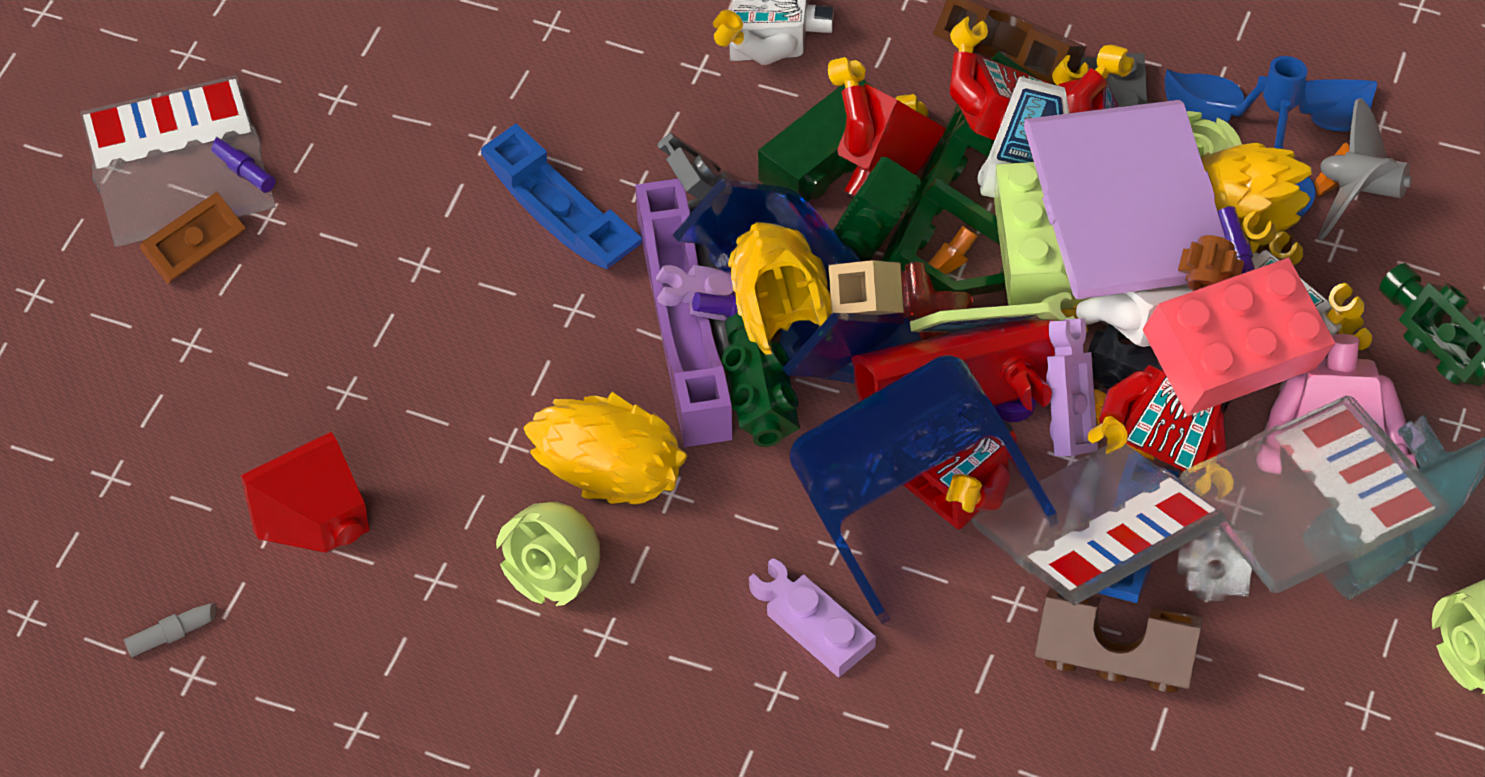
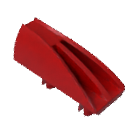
(1003, 357)

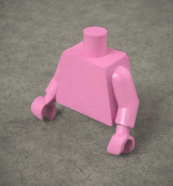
(1341, 376)

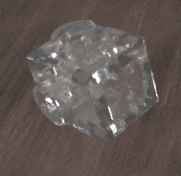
(1214, 581)

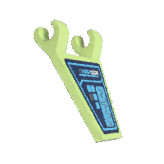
(967, 318)

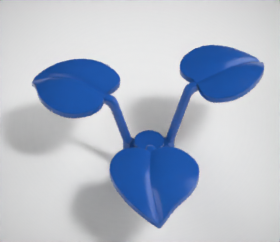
(1284, 88)

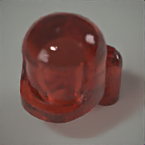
(923, 300)

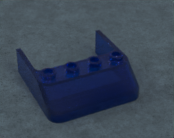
(895, 440)

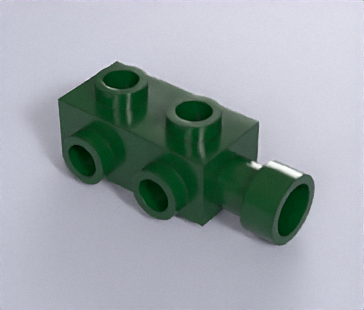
(1450, 342)
(759, 386)

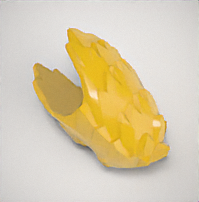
(1258, 181)
(777, 282)
(607, 448)

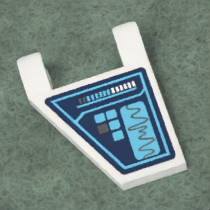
(1011, 145)

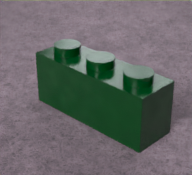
(806, 151)

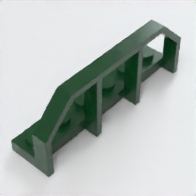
(936, 194)

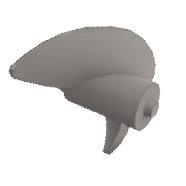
(1363, 167)

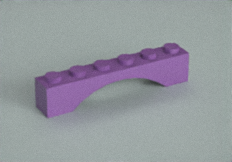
(687, 339)

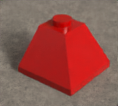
(306, 498)

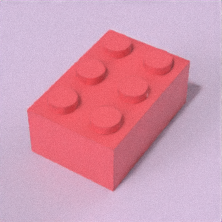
(1238, 336)

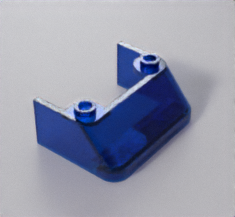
(731, 211)

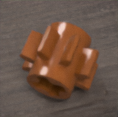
(1209, 262)

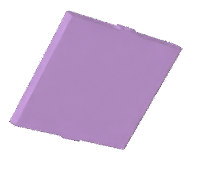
(1123, 194)

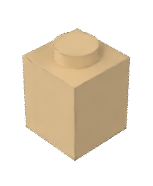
(866, 288)

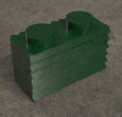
(876, 208)

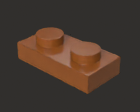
(192, 238)

